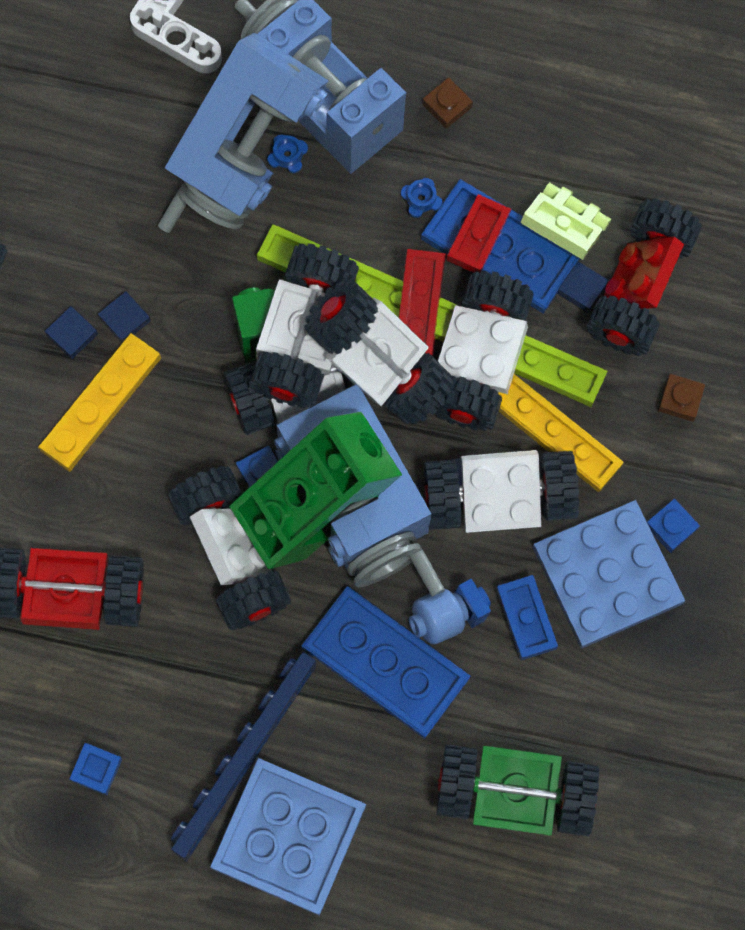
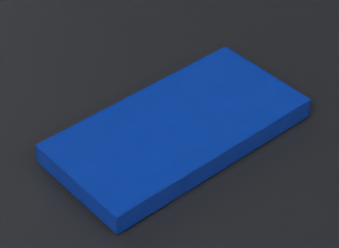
(516, 253)
(386, 662)

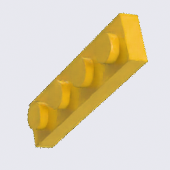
(100, 402)

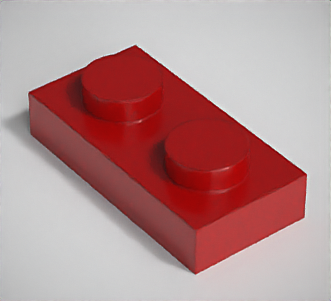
(478, 234)

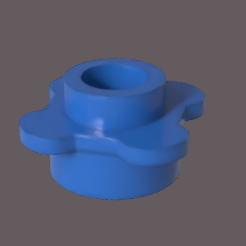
(294, 146)
(421, 187)

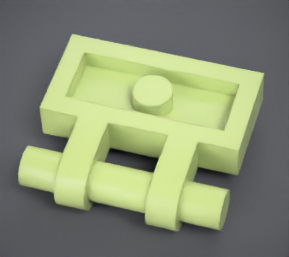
(566, 220)

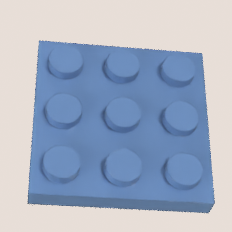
(608, 574)
(288, 836)

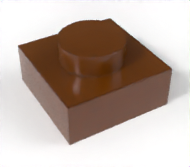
(447, 102)
(681, 397)

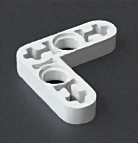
(163, 13)

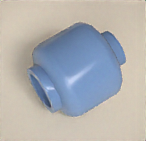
(438, 616)

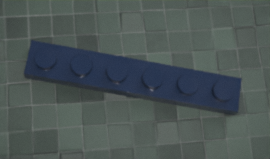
(234, 768)

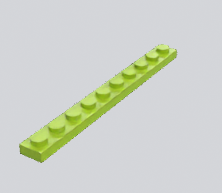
(536, 360)

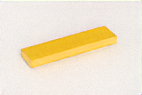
(558, 433)

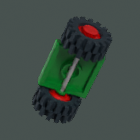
(518, 790)

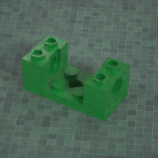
(336, 466)

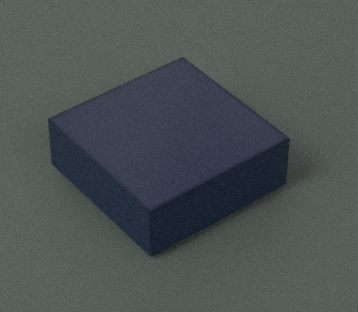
(582, 287)
(124, 317)
(71, 332)

